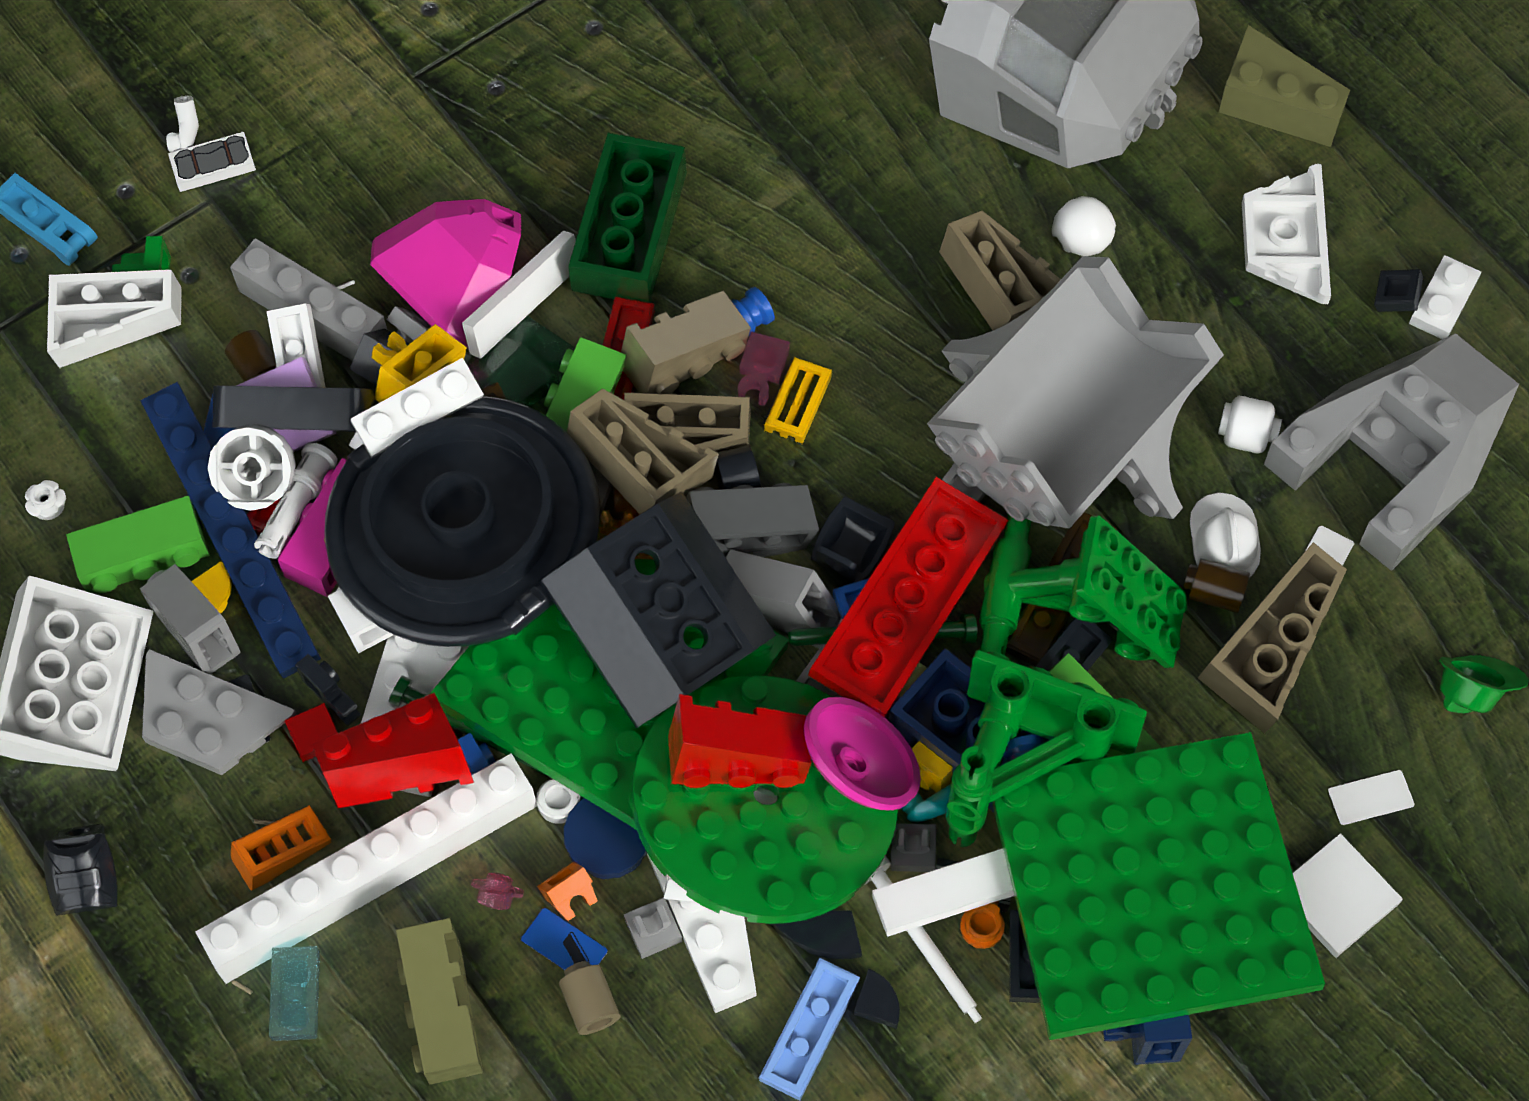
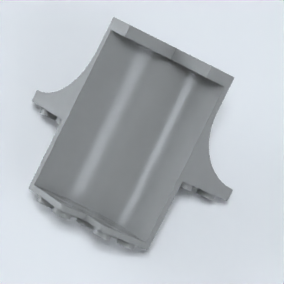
(1073, 400)

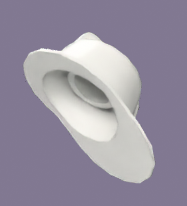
(1225, 532)

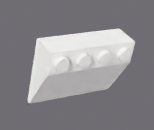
(69, 675)

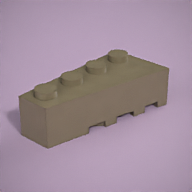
(1269, 648)

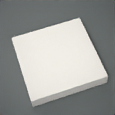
(1342, 895)

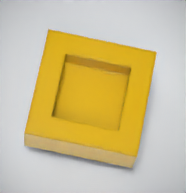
(934, 771)

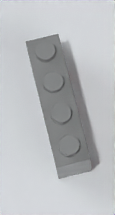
(282, 283)

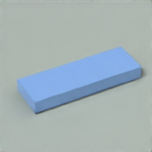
(809, 1029)

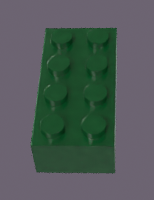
(628, 218)

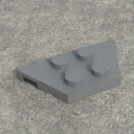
(204, 715)

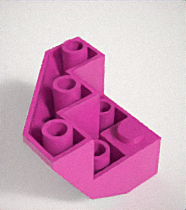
(449, 259)

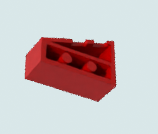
(736, 746)
(392, 754)

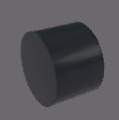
(737, 468)

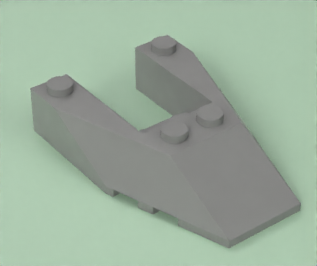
(1421, 421)

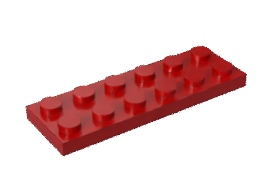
(908, 597)

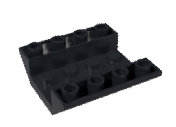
(638, 621)

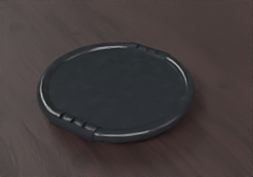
(461, 524)

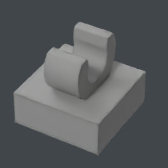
(653, 928)

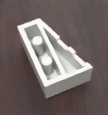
(108, 311)

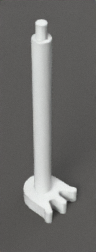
(933, 955)

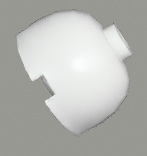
(252, 467)

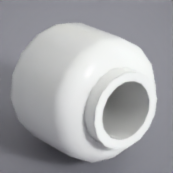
(1249, 424)

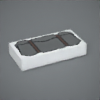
(211, 161)

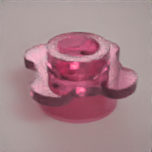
(496, 891)

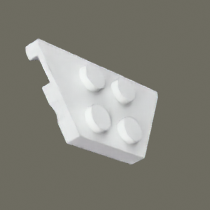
(1288, 234)

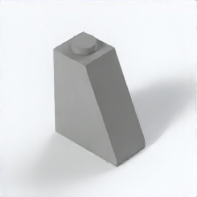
(785, 592)
(190, 619)

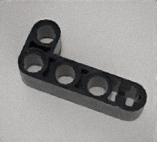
(290, 407)

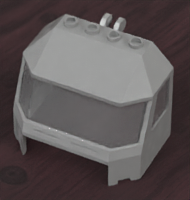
(1062, 73)

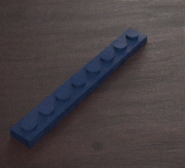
(230, 532)

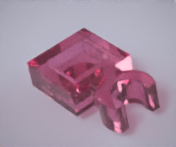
(762, 362)

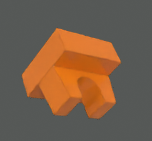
(565, 885)

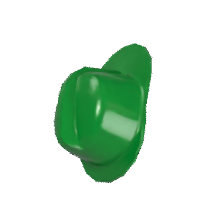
(1477, 682)

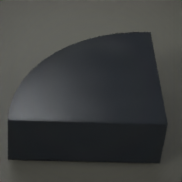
(878, 1001)

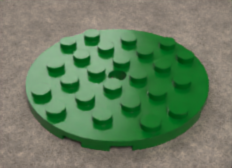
(750, 856)

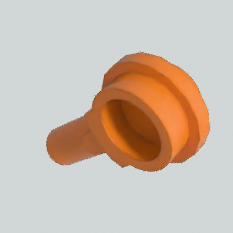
(983, 926)

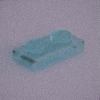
(294, 993)

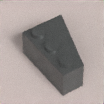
(757, 519)

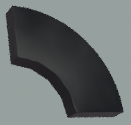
(826, 936)

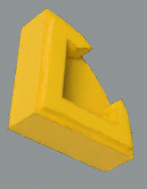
(215, 586)

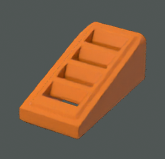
(286, 858)

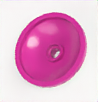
(861, 754)

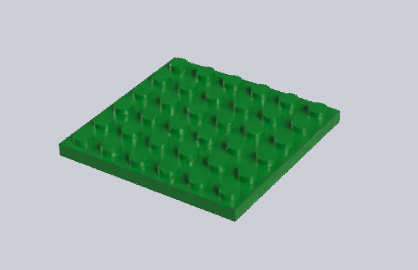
(555, 710)
(1155, 887)

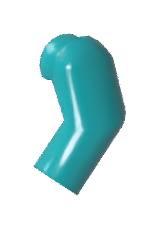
(922, 810)

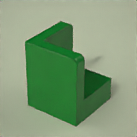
(155, 257)

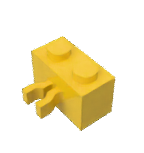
(412, 363)

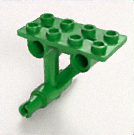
(1102, 585)
(1019, 698)

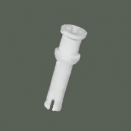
(305, 486)

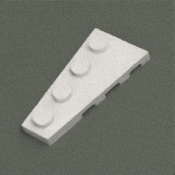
(717, 949)

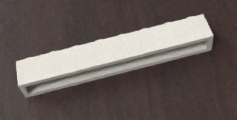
(367, 868)

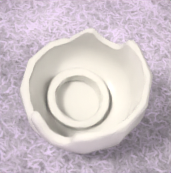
(1084, 226)

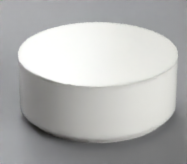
(555, 801)

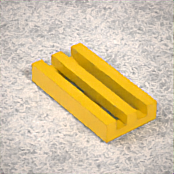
(787, 427)

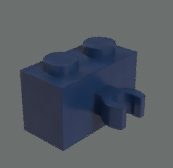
(1156, 1040)

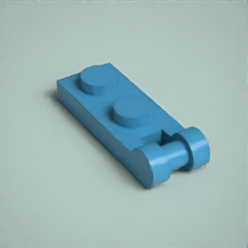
(44, 219)

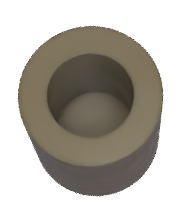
(588, 998)

